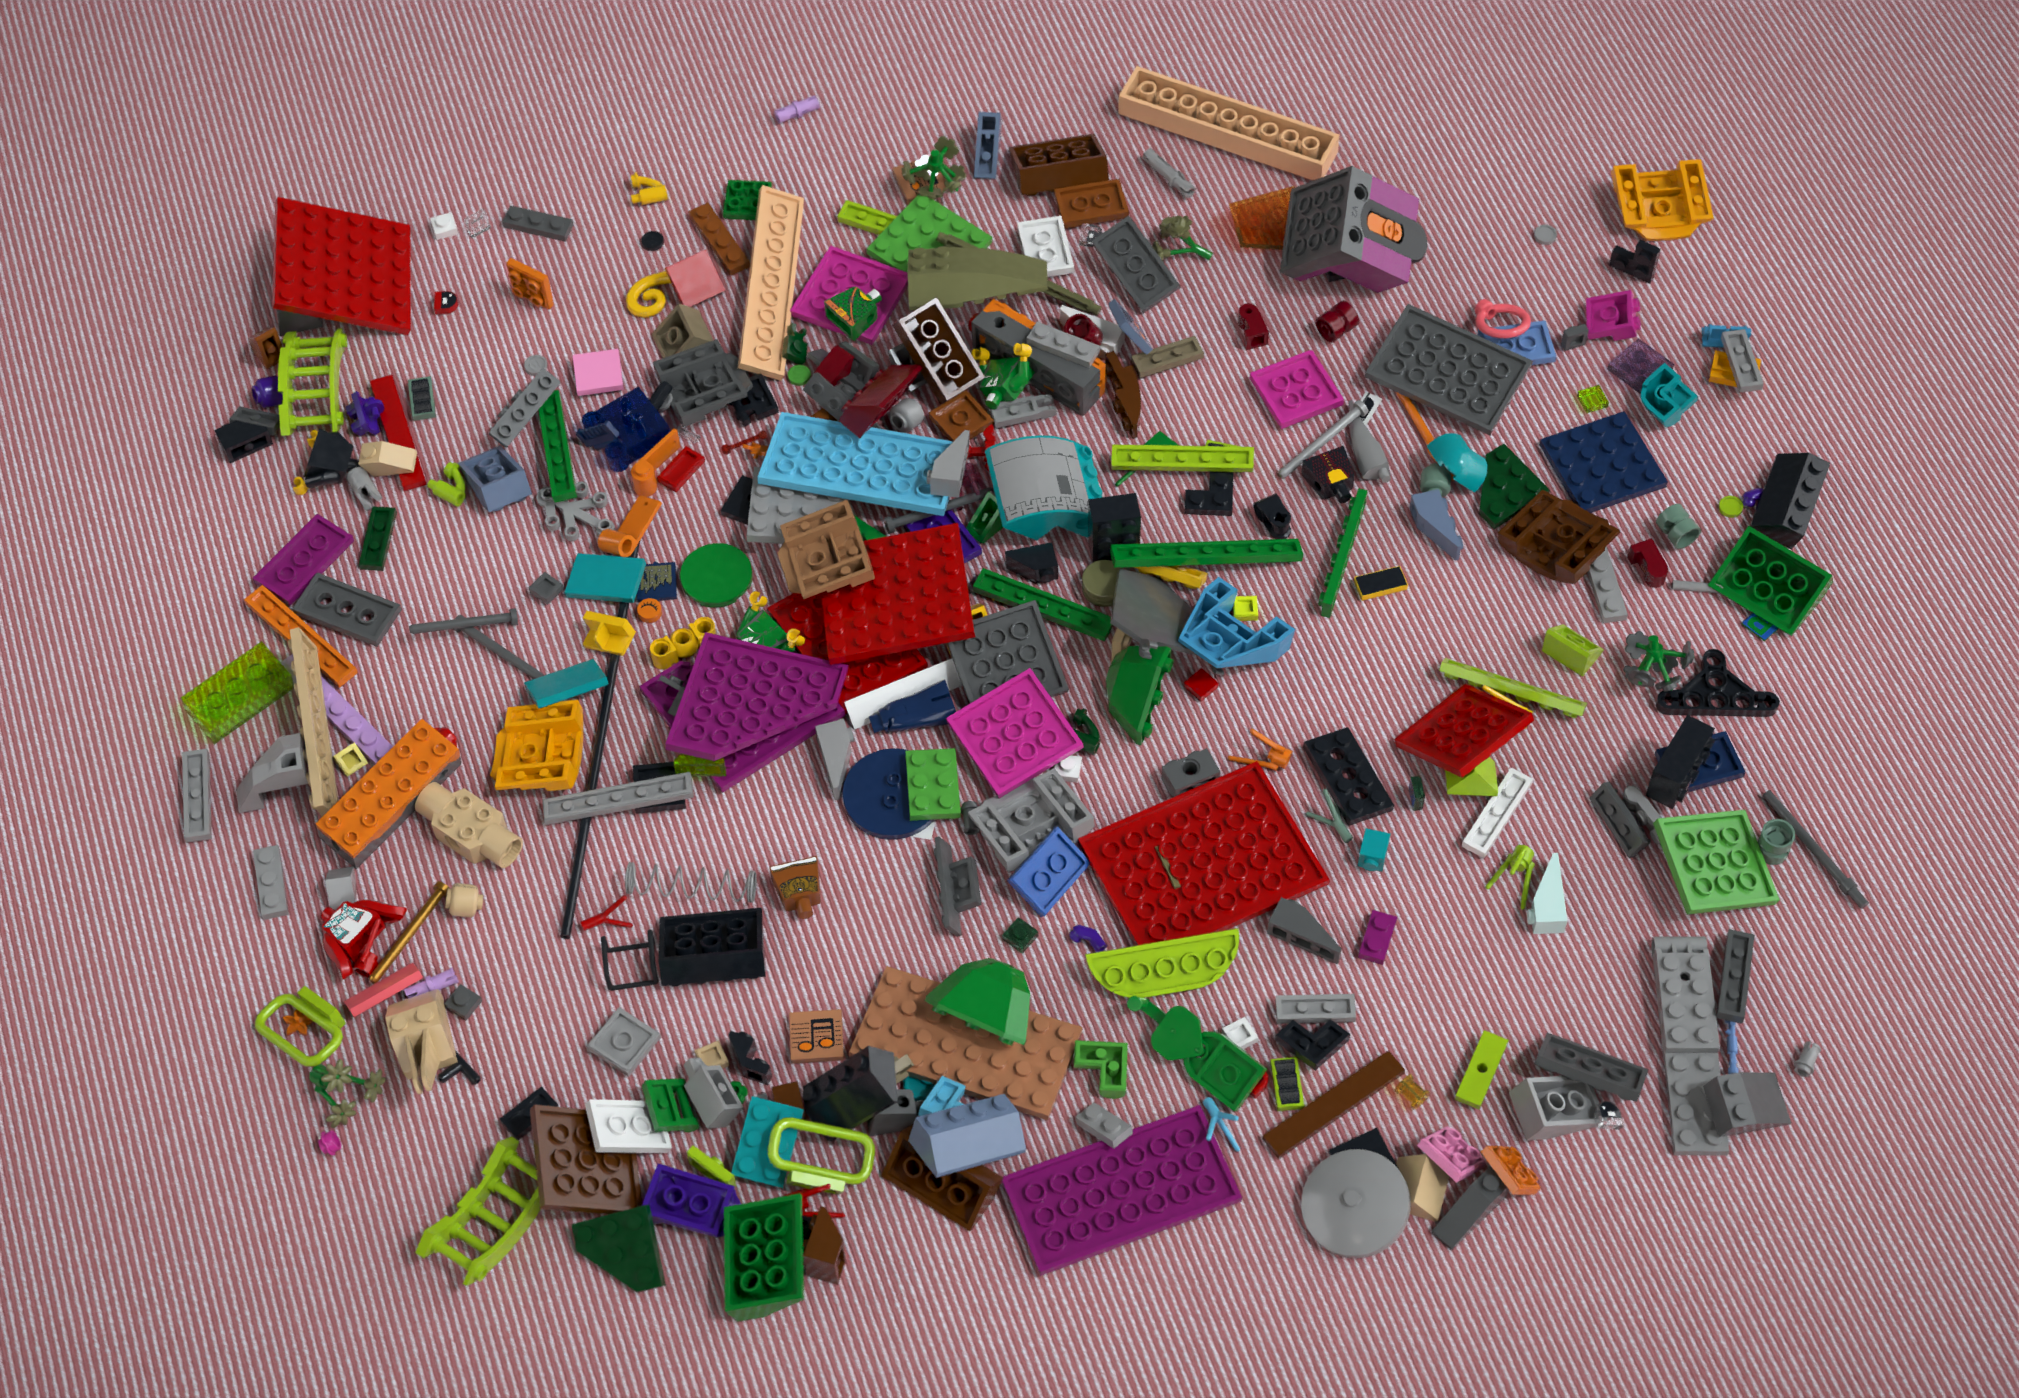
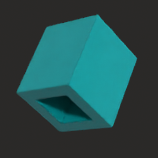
(1373, 850)

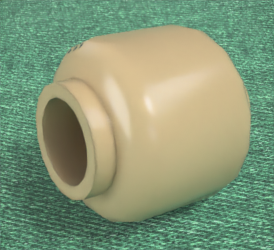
(463, 900)

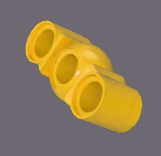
(672, 645)

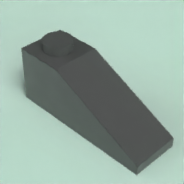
(1298, 927)
(1471, 1208)

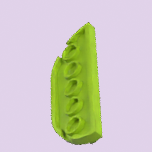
(1165, 965)

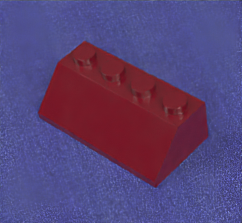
(877, 397)

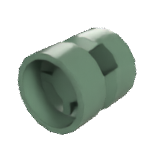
(1679, 527)
(1776, 841)

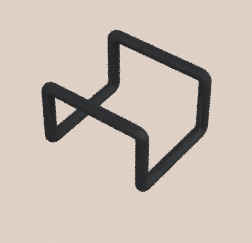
(605, 949)

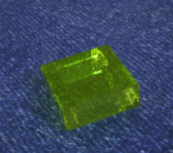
(1592, 399)

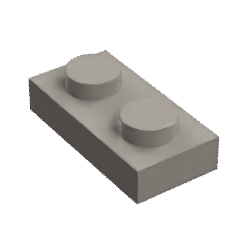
(1104, 1125)

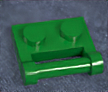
(663, 1105)

